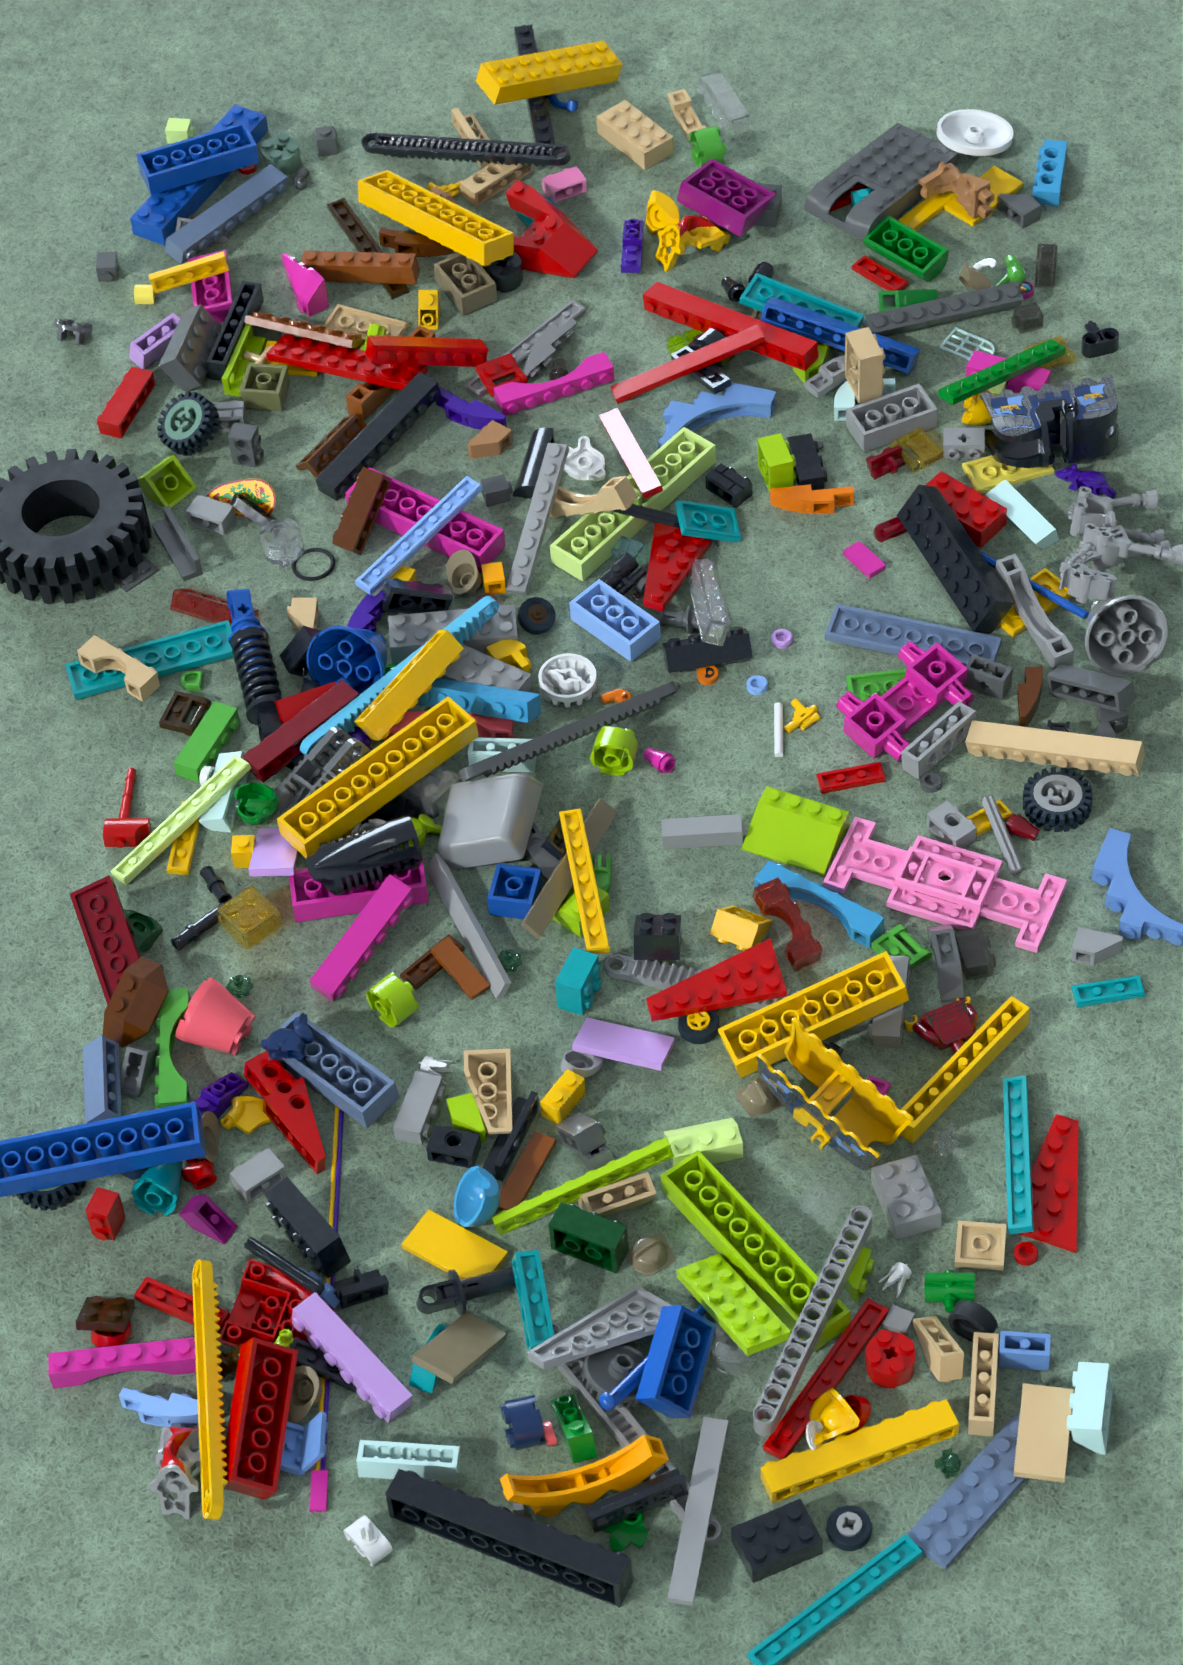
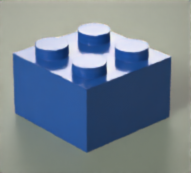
(513, 890)

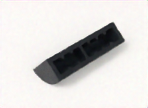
(532, 462)

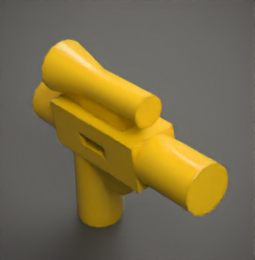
(452, 189)
(802, 716)

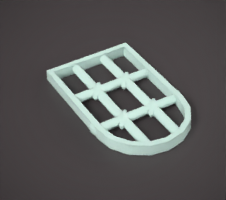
(966, 340)

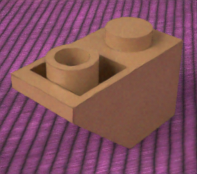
(490, 441)

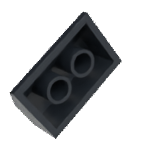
(415, 597)

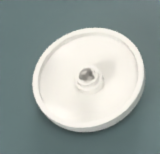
(975, 132)

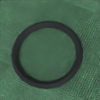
(316, 577)

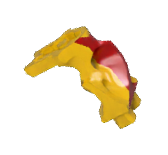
(689, 231)

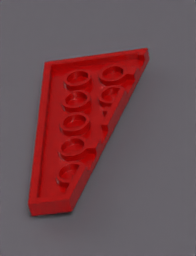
(670, 564)
(733, 982)
(1056, 1186)

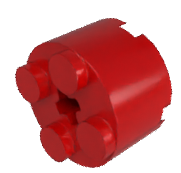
(890, 1359)

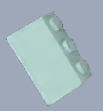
(1091, 1406)

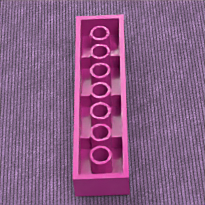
(406, 506)

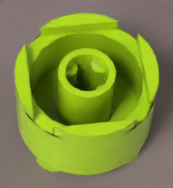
(614, 750)
(392, 999)

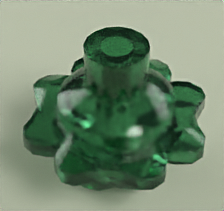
(510, 960)
(239, 986)
(948, 1463)

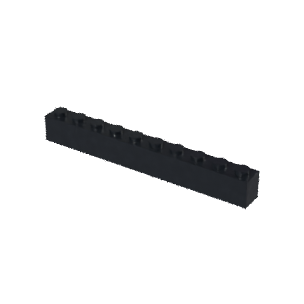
(537, 106)

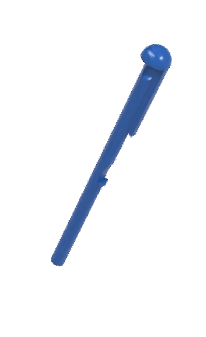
(1047, 593)
(631, 1381)

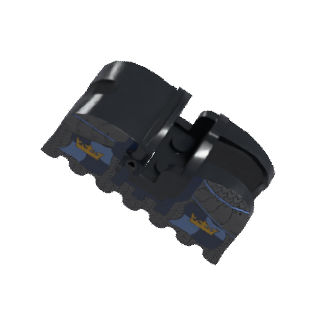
(1030, 426)

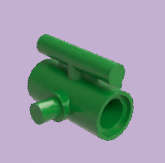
(949, 1288)

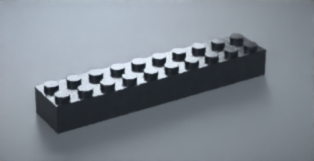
(510, 1537)

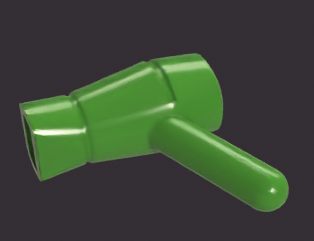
(1015, 271)

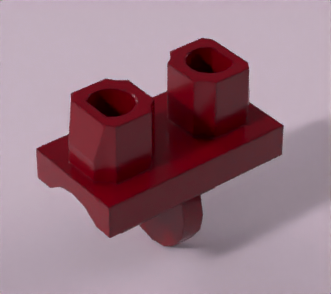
(886, 462)

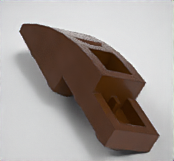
(412, 243)

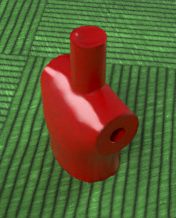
(199, 1174)

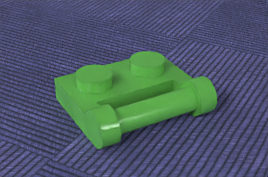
(890, 943)

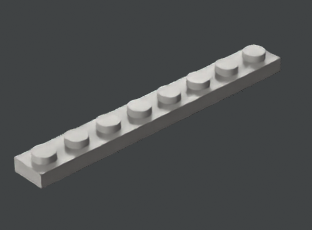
(537, 519)

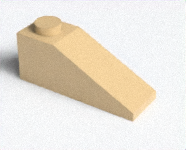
(940, 1349)

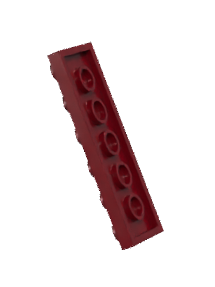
(105, 931)

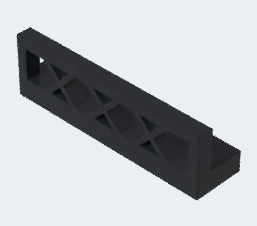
(507, 1145)
(636, 1500)

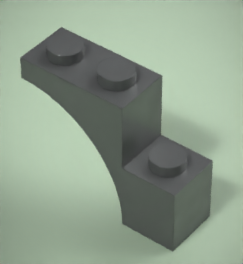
(1111, 722)

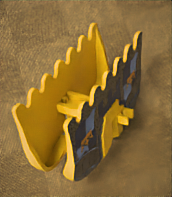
(861, 1121)

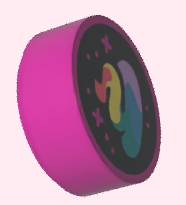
(1027, 289)

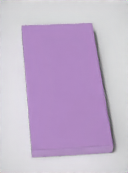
(272, 855)
(623, 1044)

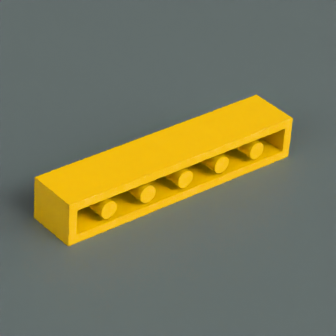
(409, 685)

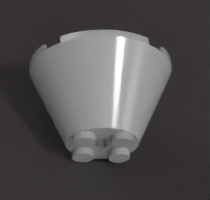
(1124, 634)

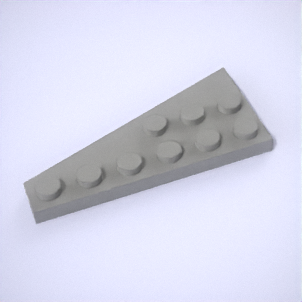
(616, 1323)

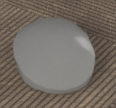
(581, 1063)

